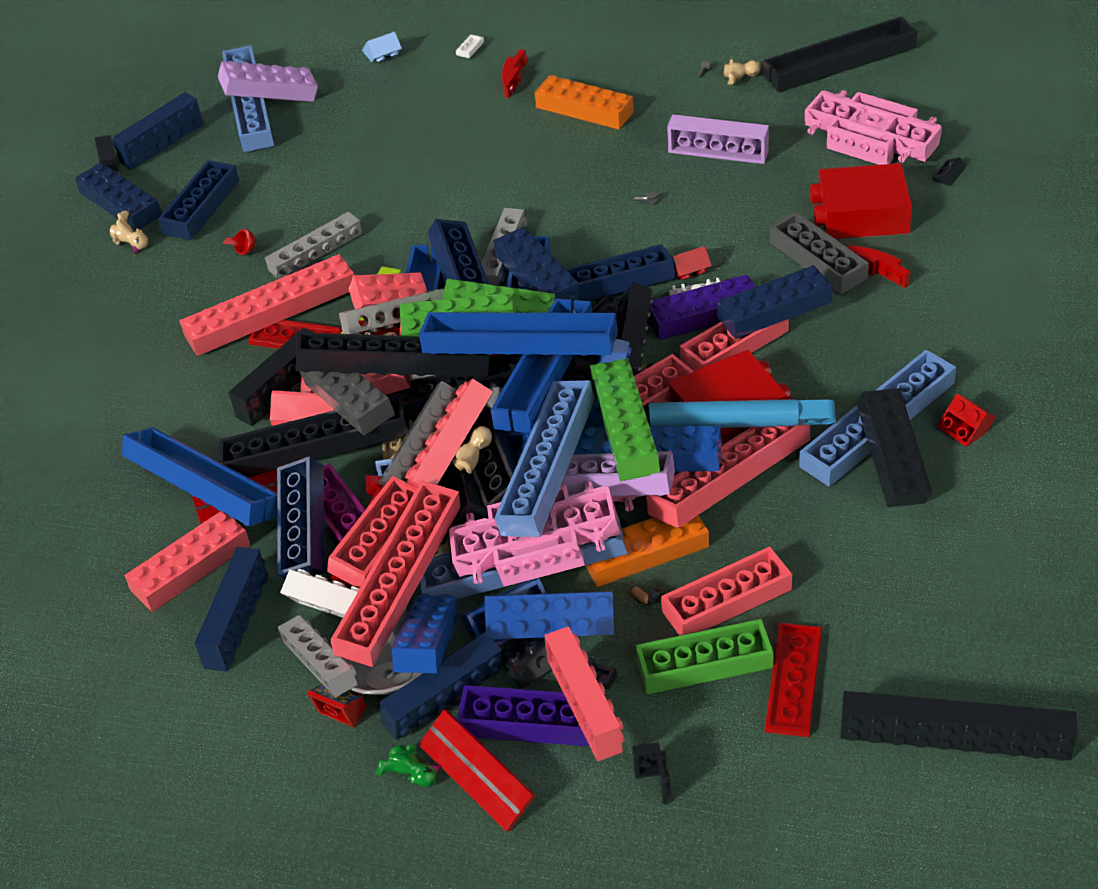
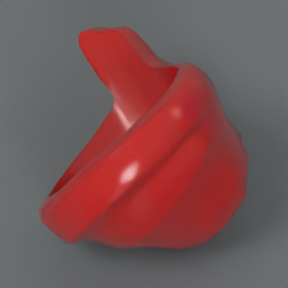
(243, 242)

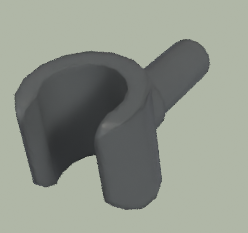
(705, 65)
(650, 199)

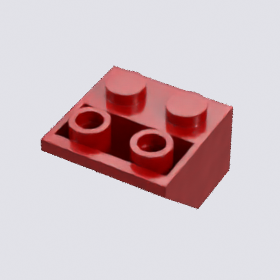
(965, 420)

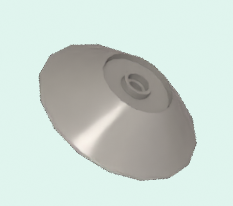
(380, 678)

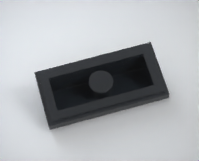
(949, 171)

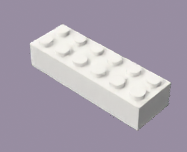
(323, 594)

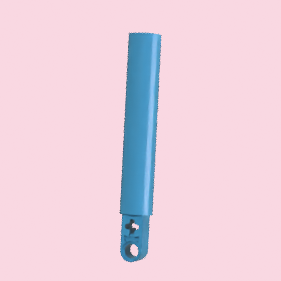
(742, 413)

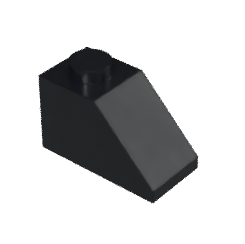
(107, 152)

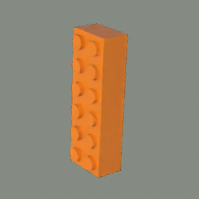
(584, 102)
(650, 545)

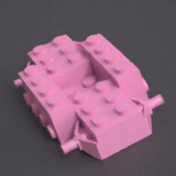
(872, 127)
(571, 522)

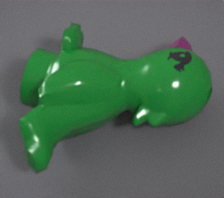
(404, 762)

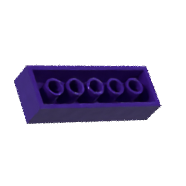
(693, 308)
(519, 715)

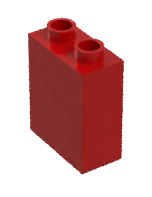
(862, 201)
(731, 379)

